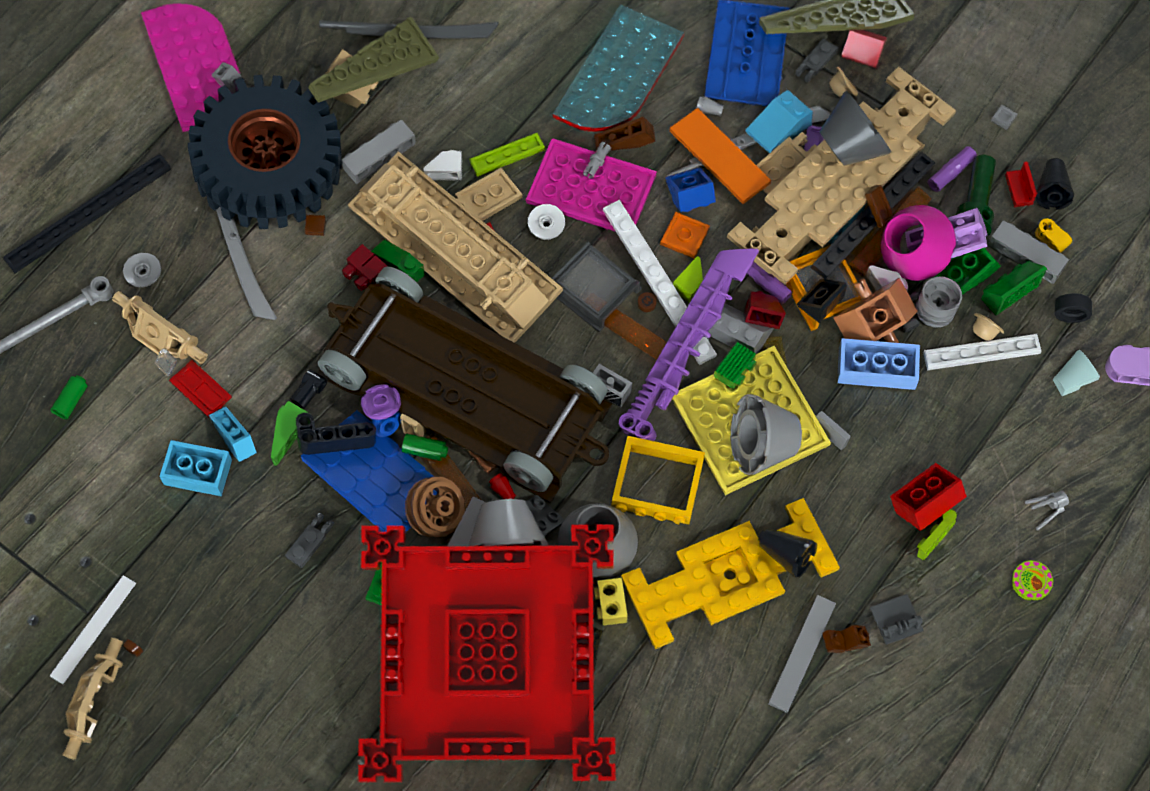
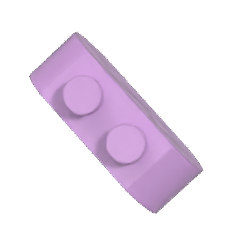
(1129, 365)

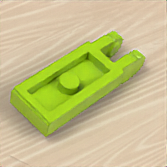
(937, 533)

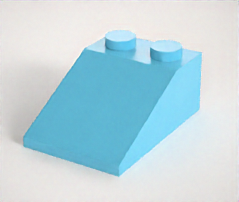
(779, 120)

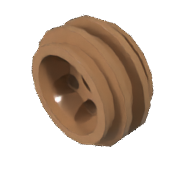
(446, 506)

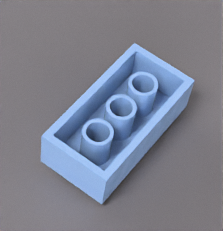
(878, 364)

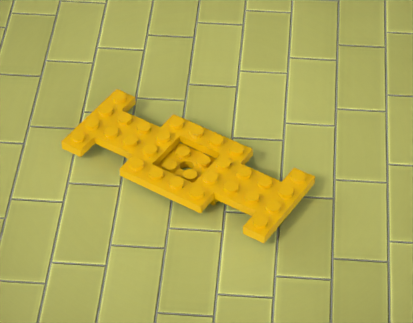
(705, 585)

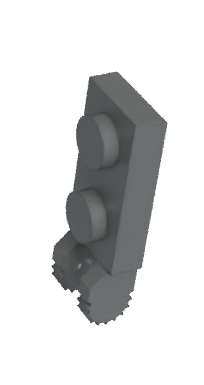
(817, 59)
(308, 541)

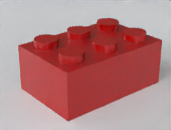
(928, 496)

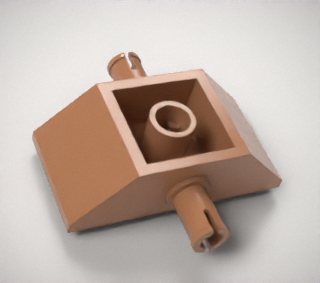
(894, 307)

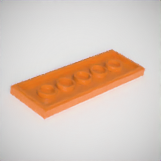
(720, 155)

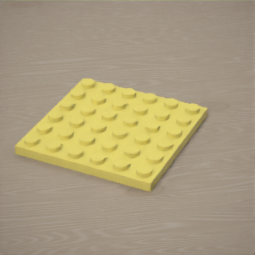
(709, 410)

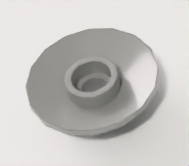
(139, 263)

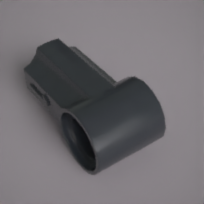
(311, 385)

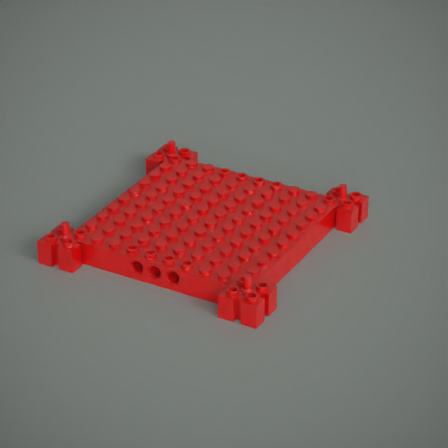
(486, 653)

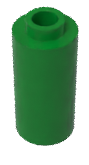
(69, 397)
(424, 447)

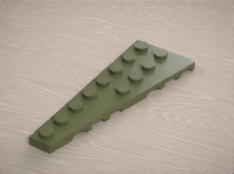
(389, 56)

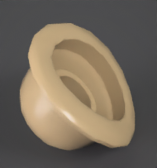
(840, 84)
(985, 327)

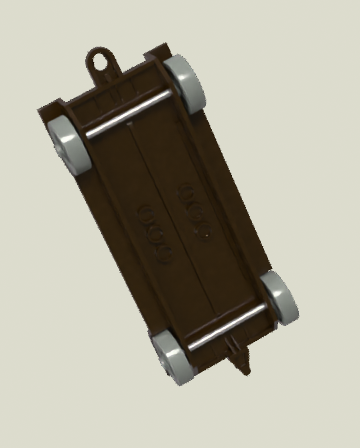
(467, 382)

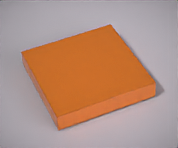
(685, 235)

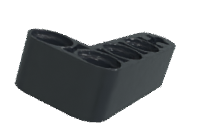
(313, 440)

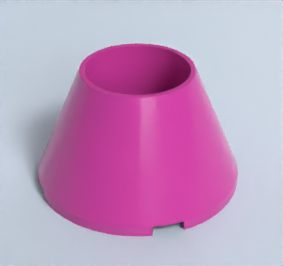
(931, 255)

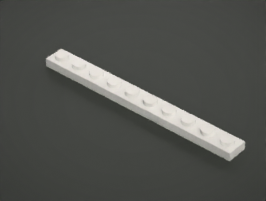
(653, 272)

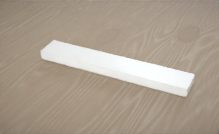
(982, 352)

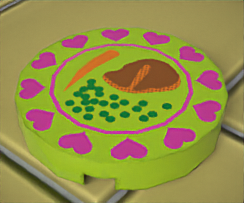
(1032, 580)

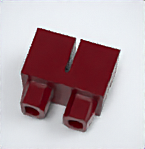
(364, 265)

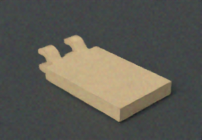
(784, 160)
(489, 195)

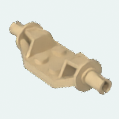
(156, 331)
(82, 699)

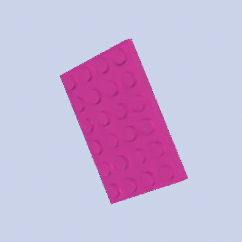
(564, 185)

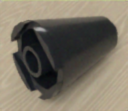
(1054, 186)
(788, 550)

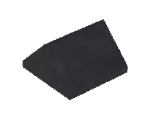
(822, 298)

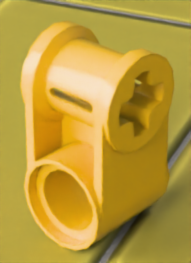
(1053, 236)

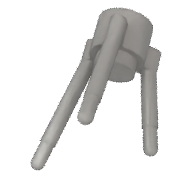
(1054, 500)

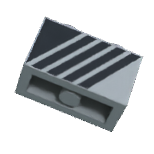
(617, 386)

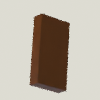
(879, 205)

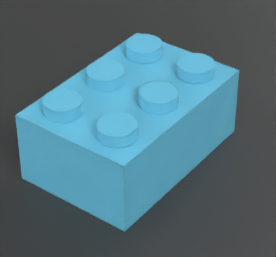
(195, 468)

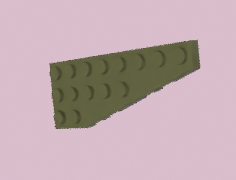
(838, 16)

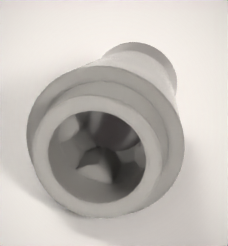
(709, 106)

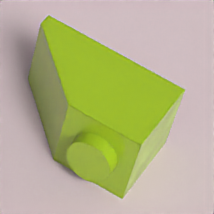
(689, 280)

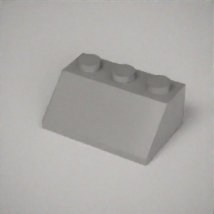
(734, 329)

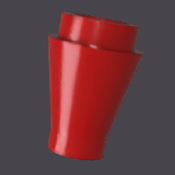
(502, 486)

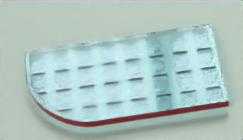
(619, 72)

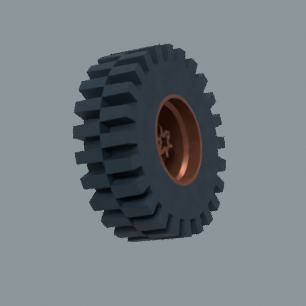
(256, 187)

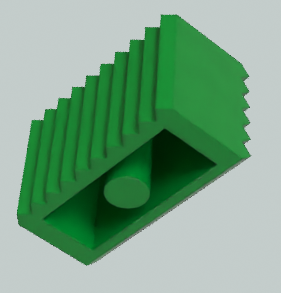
(735, 365)

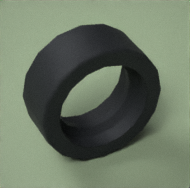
(1073, 308)

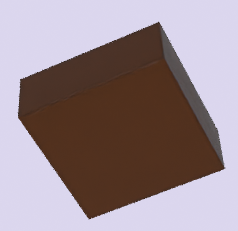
(315, 225)

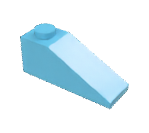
(233, 434)

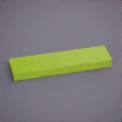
(507, 154)

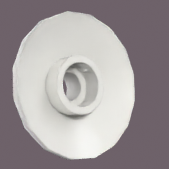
(543, 214)

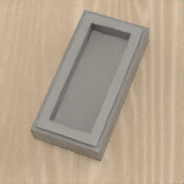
(833, 431)

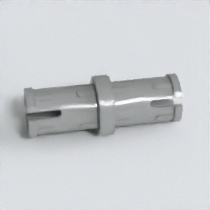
(596, 160)

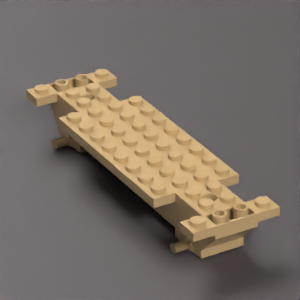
(825, 194)

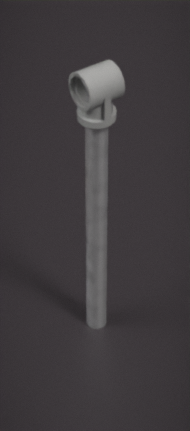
(89, 295)

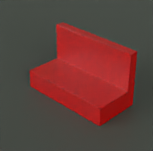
(1021, 186)

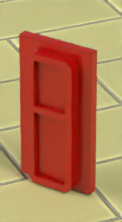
(200, 388)

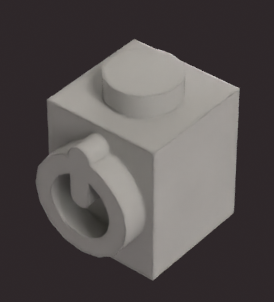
(226, 75)

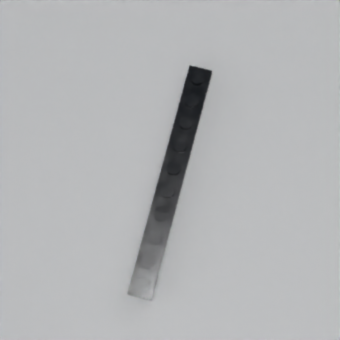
(87, 213)
(865, 222)

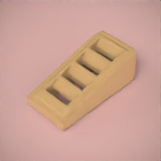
(411, 426)

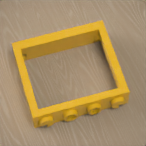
(662, 451)

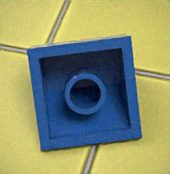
(691, 189)

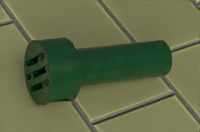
(980, 189)

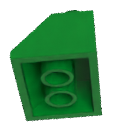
(1013, 286)

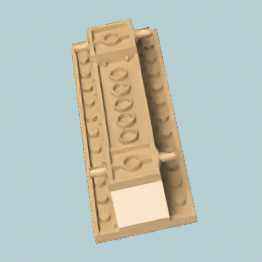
(455, 247)

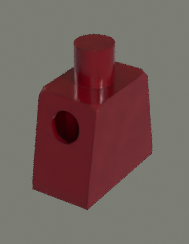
(764, 310)

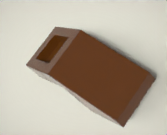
(846, 640)

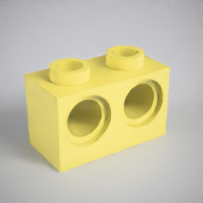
(614, 601)

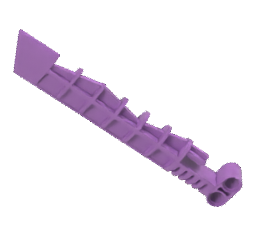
(694, 324)

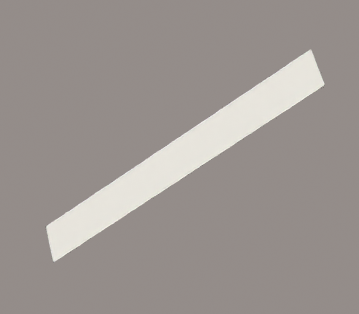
(92, 629)

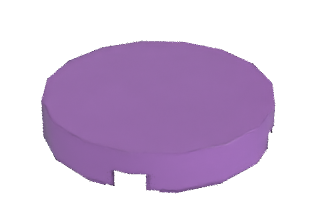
(381, 402)

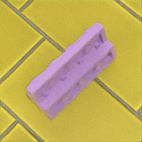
(969, 233)

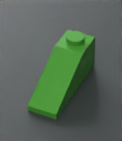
(285, 430)

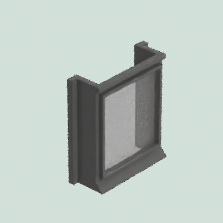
(593, 286)

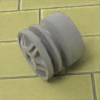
(938, 301)

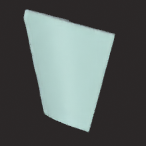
(1075, 373)

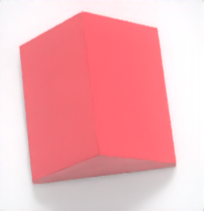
(864, 47)

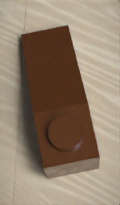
(628, 135)

